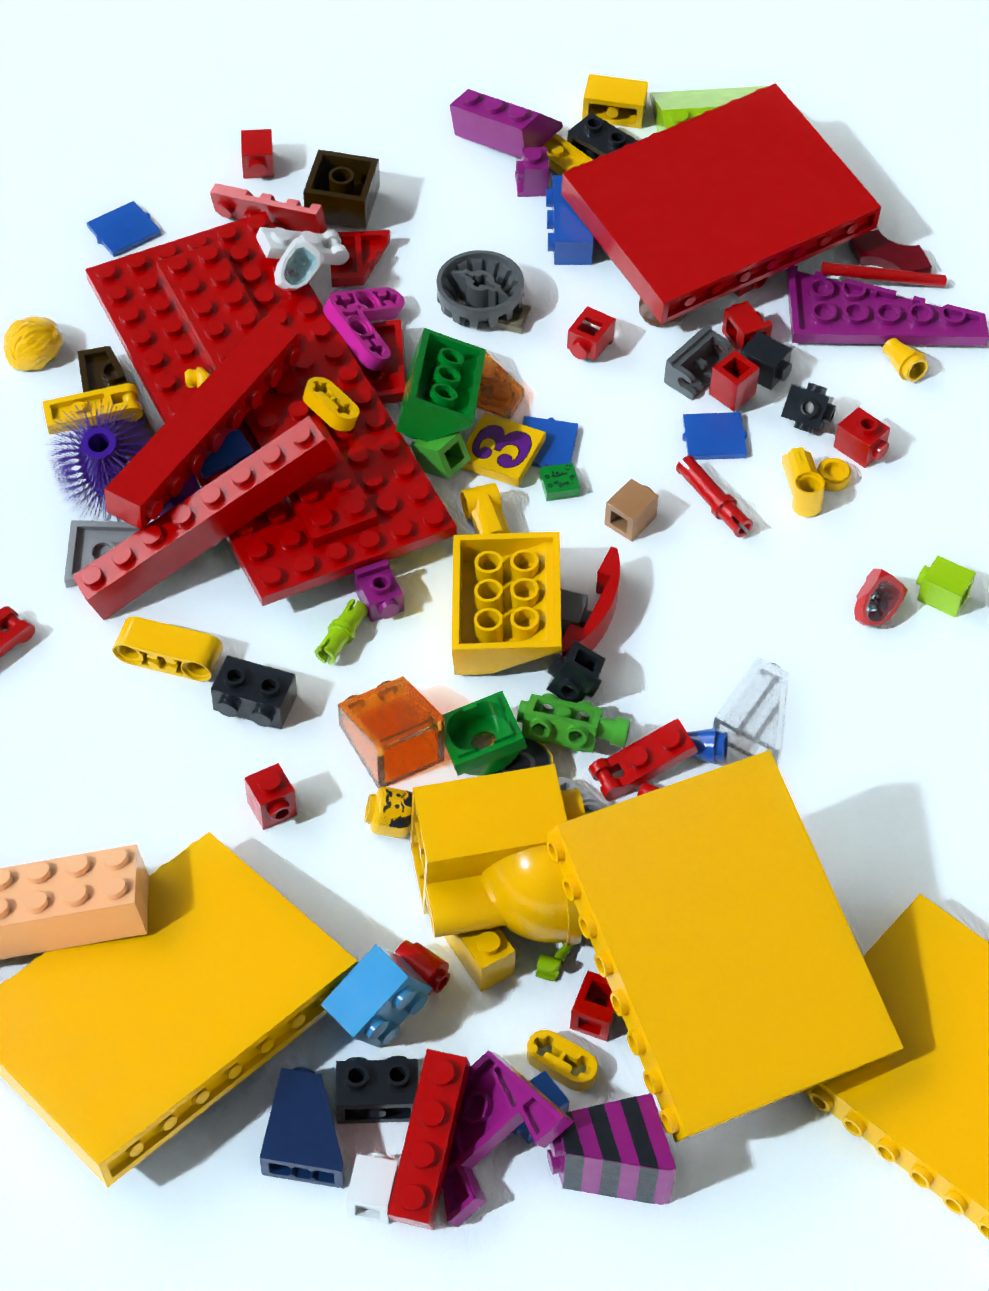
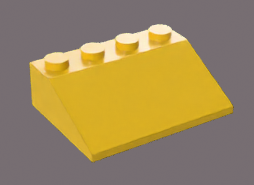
(505, 600)

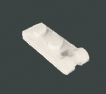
(276, 241)

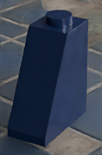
(301, 1132)

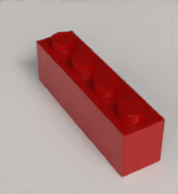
(429, 1139)

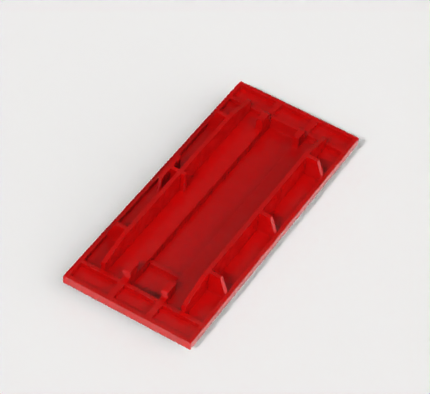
(189, 310)

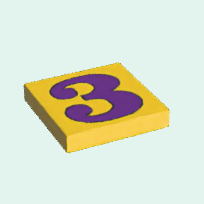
(503, 449)

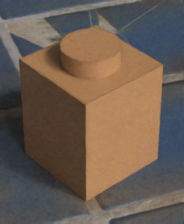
(631, 509)

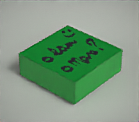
(559, 481)

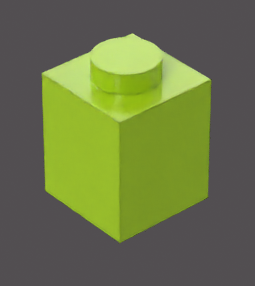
(945, 585)

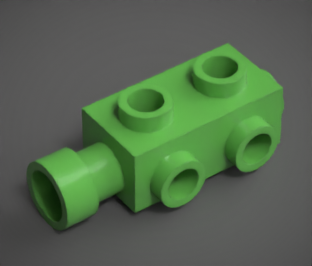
(567, 726)

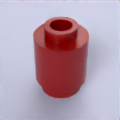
(426, 964)

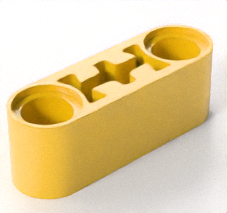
(167, 648)

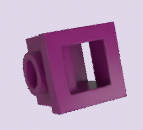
(532, 172)
(379, 590)

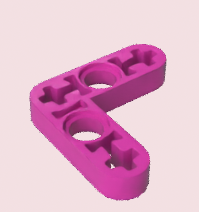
(347, 313)

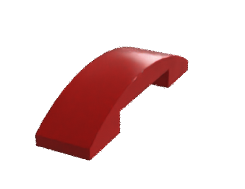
(603, 612)

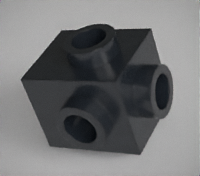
(797, 407)
(575, 673)

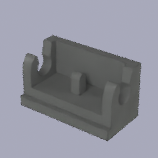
(692, 364)

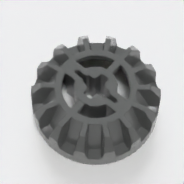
(487, 283)

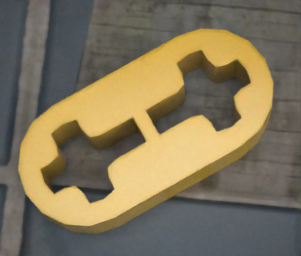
(330, 404)
(561, 1060)

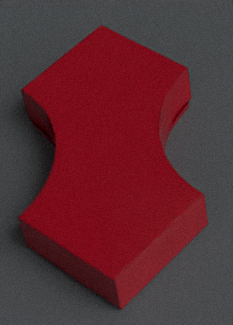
(879, 251)

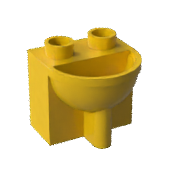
(487, 856)

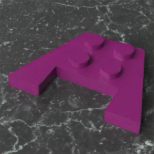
(491, 1109)

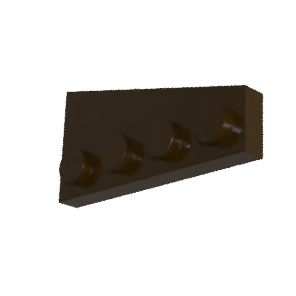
(101, 370)

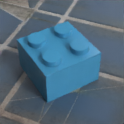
(377, 997)

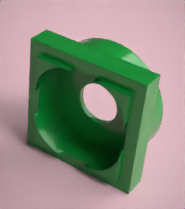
(485, 715)

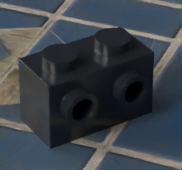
(597, 137)
(254, 692)
(375, 1089)

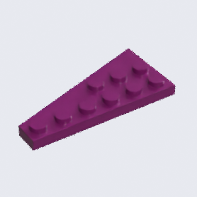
(869, 314)

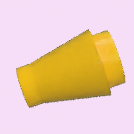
(907, 361)

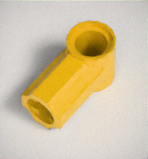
(804, 482)
(484, 508)

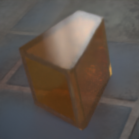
(393, 731)

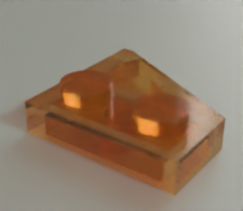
(498, 390)

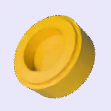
(835, 473)

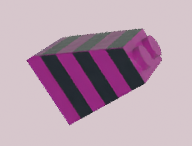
(616, 1152)

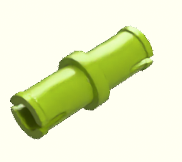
(341, 631)

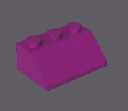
(500, 123)

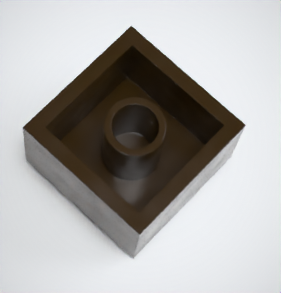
(344, 187)

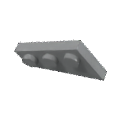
(90, 541)

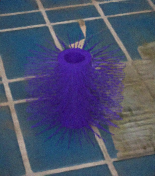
(99, 456)

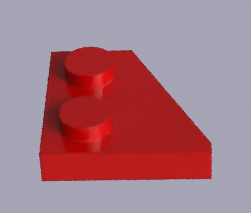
(364, 252)

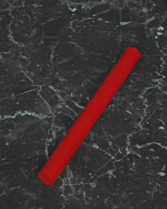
(883, 274)

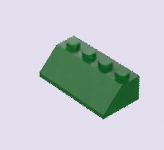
(440, 387)

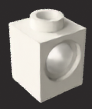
(371, 1187)

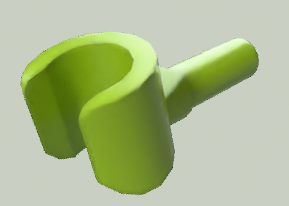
(550, 967)

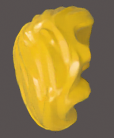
(32, 343)

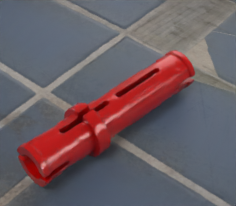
(721, 505)

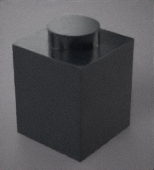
(771, 358)

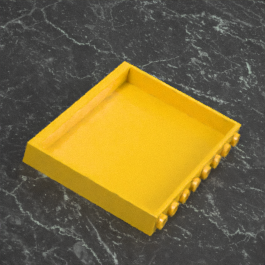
(722, 944)
(155, 1027)
(933, 1095)

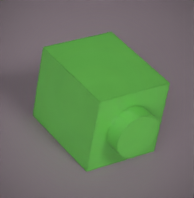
(441, 456)

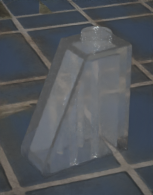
(756, 710)

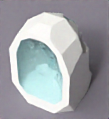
(297, 265)

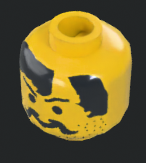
(389, 812)

